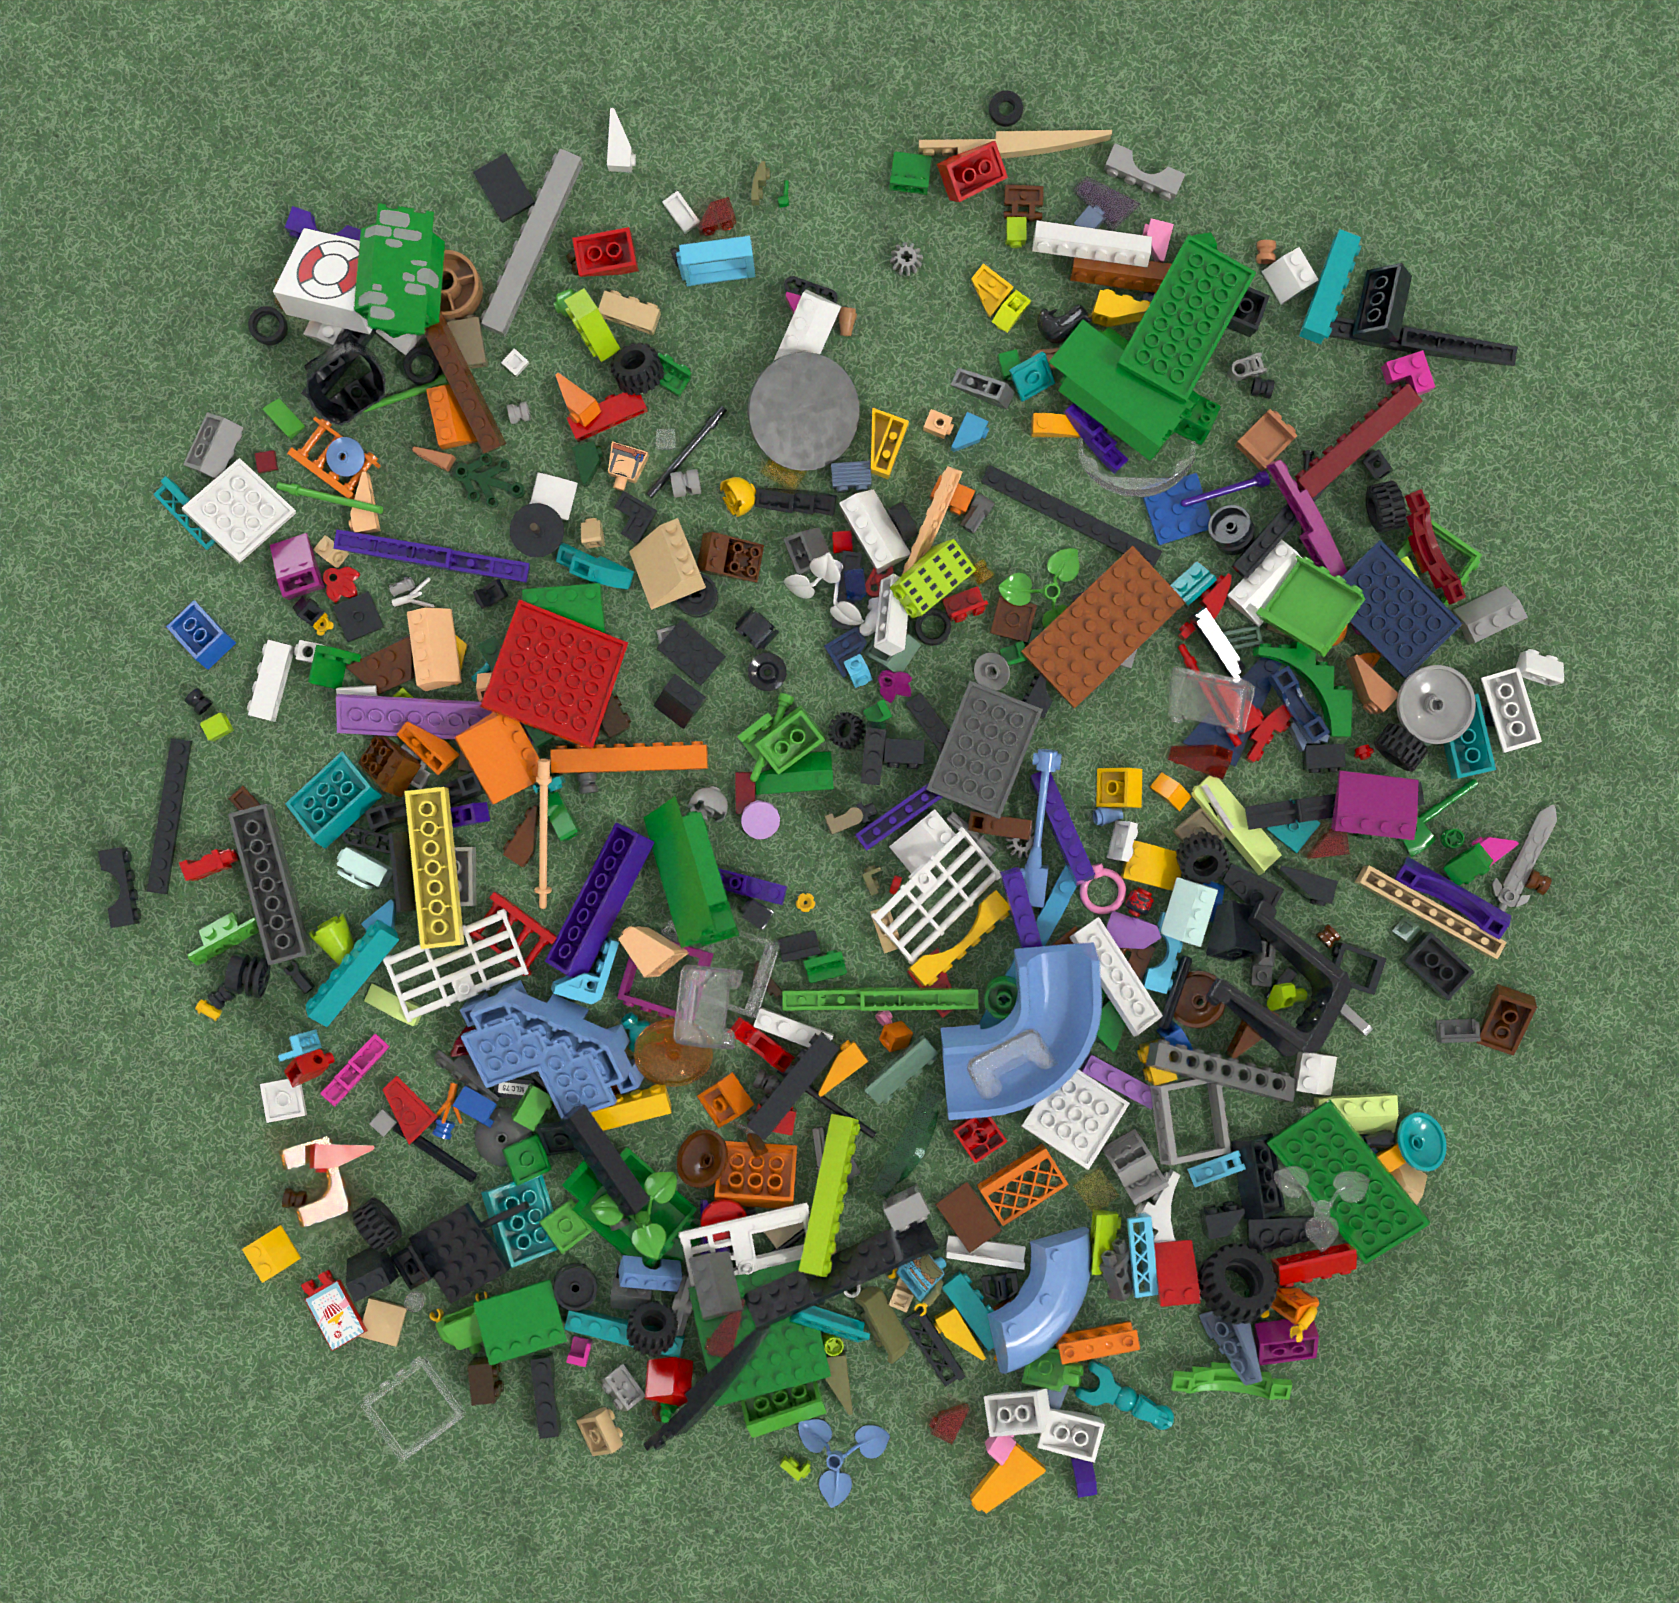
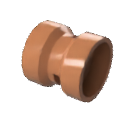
(1266, 252)

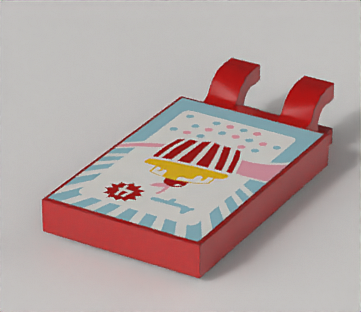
(333, 1310)

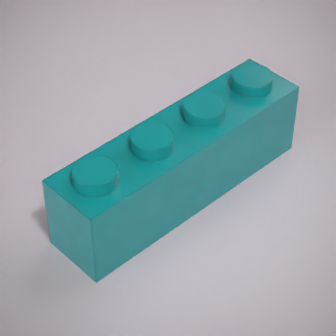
(970, 1305)

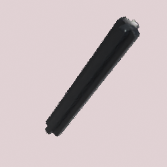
(440, 1156)

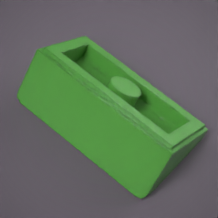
(284, 418)

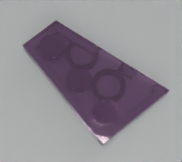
(1114, 204)

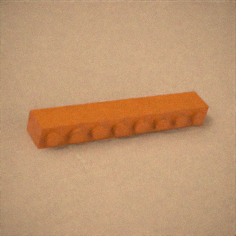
(629, 758)

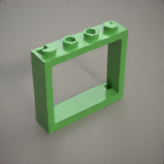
(1454, 542)

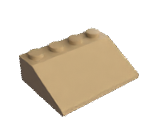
(666, 565)

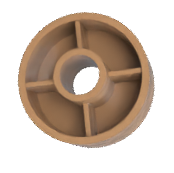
(467, 290)

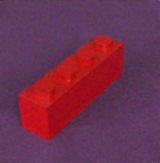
(613, 412)

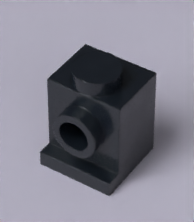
(1374, 456)
(308, 610)

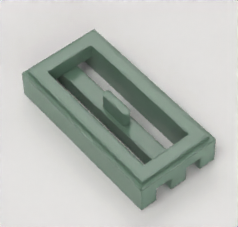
(1257, 635)

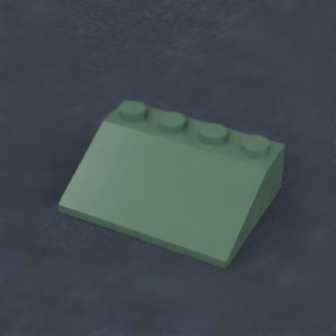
(900, 1069)

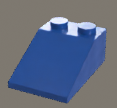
(201, 635)

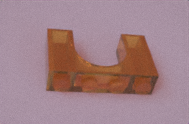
(333, 1200)

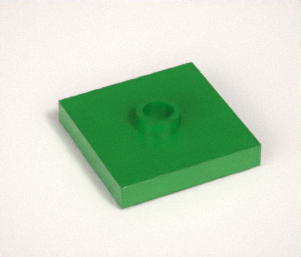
(526, 1159)

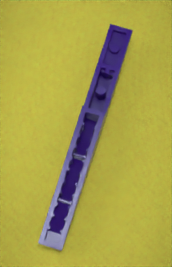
(431, 556)

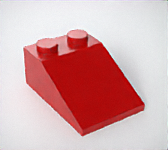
(972, 171)
(605, 253)
(1176, 1273)

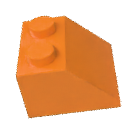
(725, 1100)

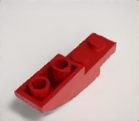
(1212, 600)
(1262, 734)

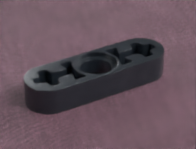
(826, 291)
(357, 831)

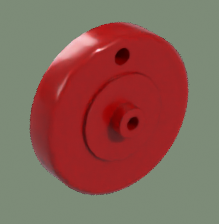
(721, 1211)

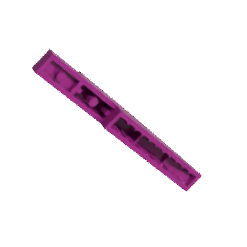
(1316, 536)

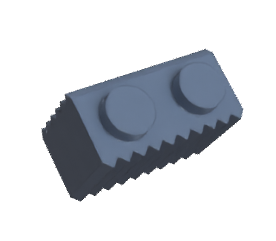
(851, 475)

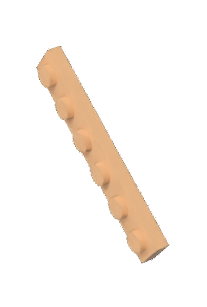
(934, 515)

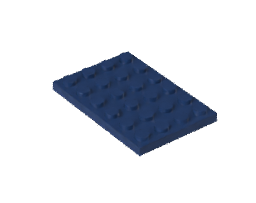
(1398, 611)

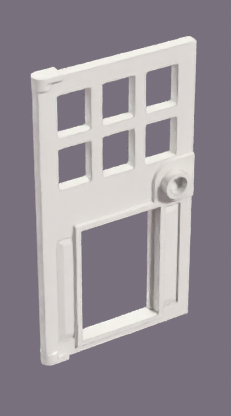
(742, 1242)

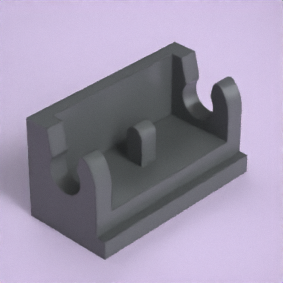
(1457, 1031)

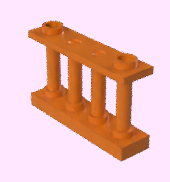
(317, 466)
(1097, 1342)

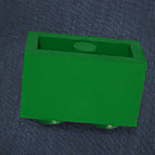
(1468, 864)

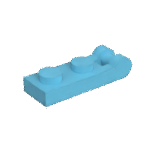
(1215, 1169)

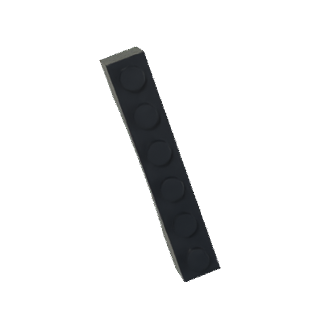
(396, 813)

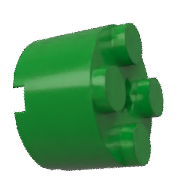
(993, 996)

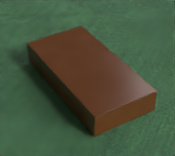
(243, 799)

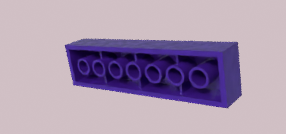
(599, 901)

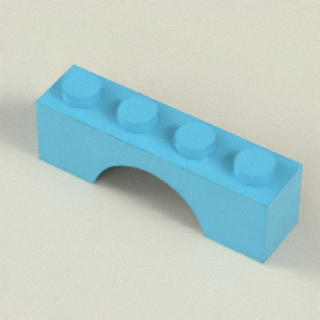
(1159, 977)

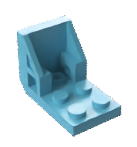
(577, 988)

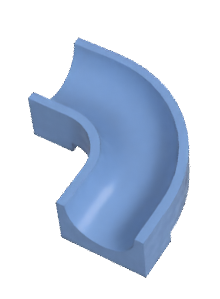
(1057, 999)

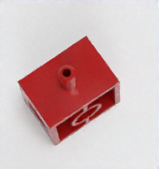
(979, 1136)

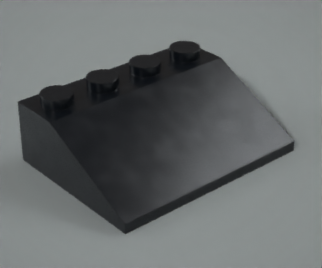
(402, 871)

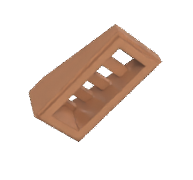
(440, 459)

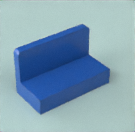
(475, 1106)

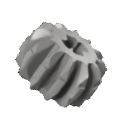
(913, 256)
(1028, 844)

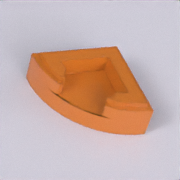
(1370, 658)

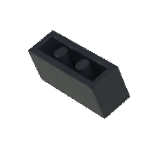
(873, 753)

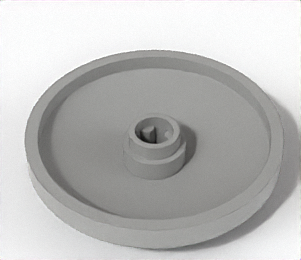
(1436, 704)

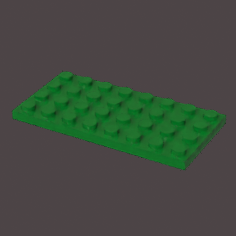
(1186, 318)
(1325, 1147)

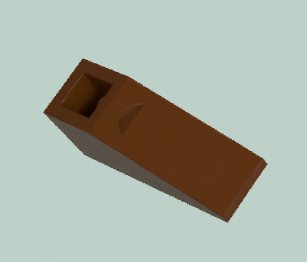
(1005, 826)
(524, 842)

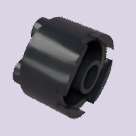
(757, 628)

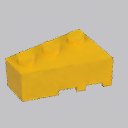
(886, 441)

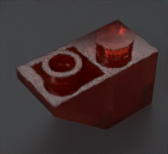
(717, 216)

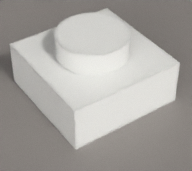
(515, 362)

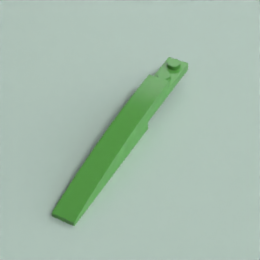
(880, 999)

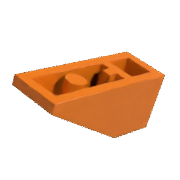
(580, 404)
(428, 747)

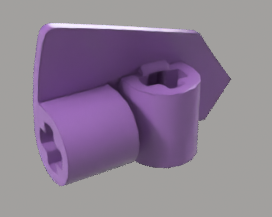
(1132, 931)

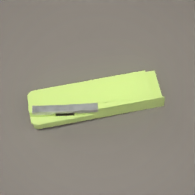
(1232, 821)

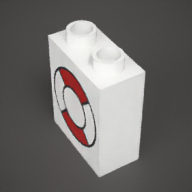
(322, 281)

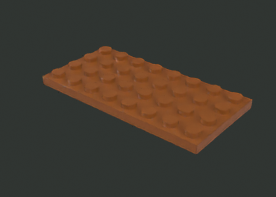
(1103, 627)

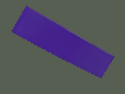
(1096, 438)

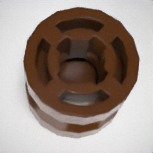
(1538, 882)

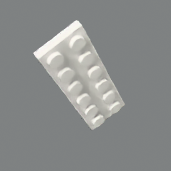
(1119, 979)

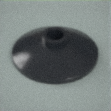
(760, 664)

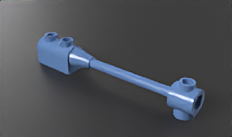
(1034, 872)

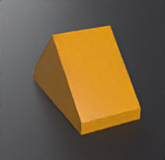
(1170, 791)

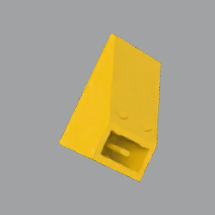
(1116, 309)

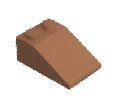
(1371, 688)

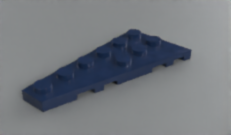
(1212, 734)

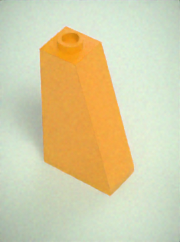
(1006, 1479)

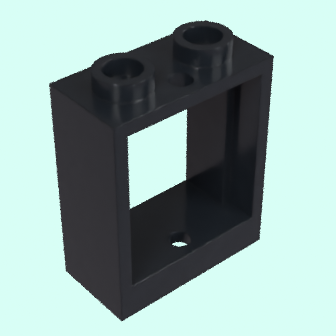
(1375, 970)

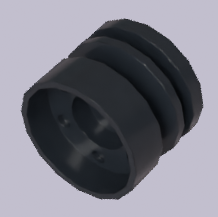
(247, 974)

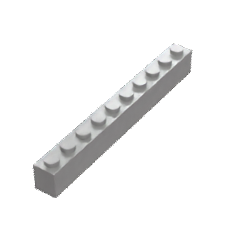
(532, 242)

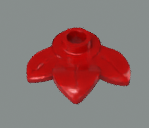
(343, 584)

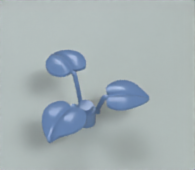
(832, 1484)

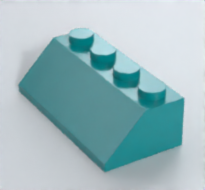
(1472, 750)

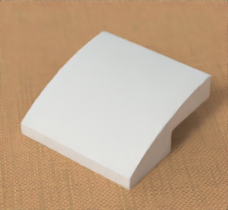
(555, 493)

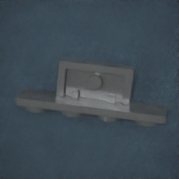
(465, 1071)

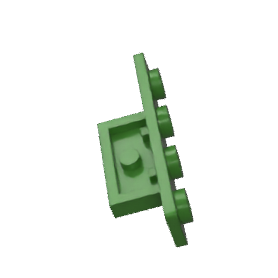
(222, 936)

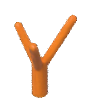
(450, 1100)

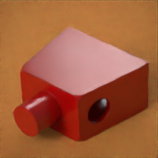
(308, 1066)

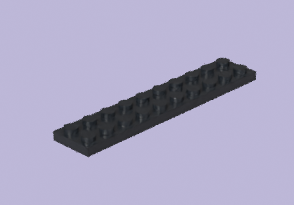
(849, 1269)

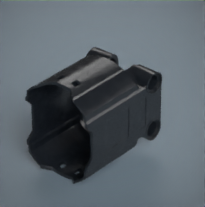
(344, 405)

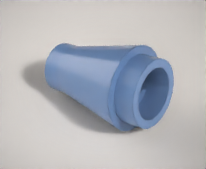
(1106, 815)

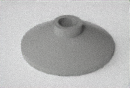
(984, 671)

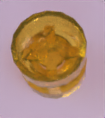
(982, 573)

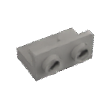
(622, 1388)

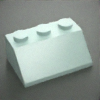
(1188, 911)

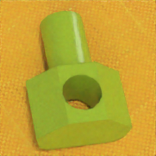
(1285, 996)

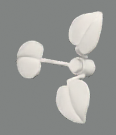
(829, 570)

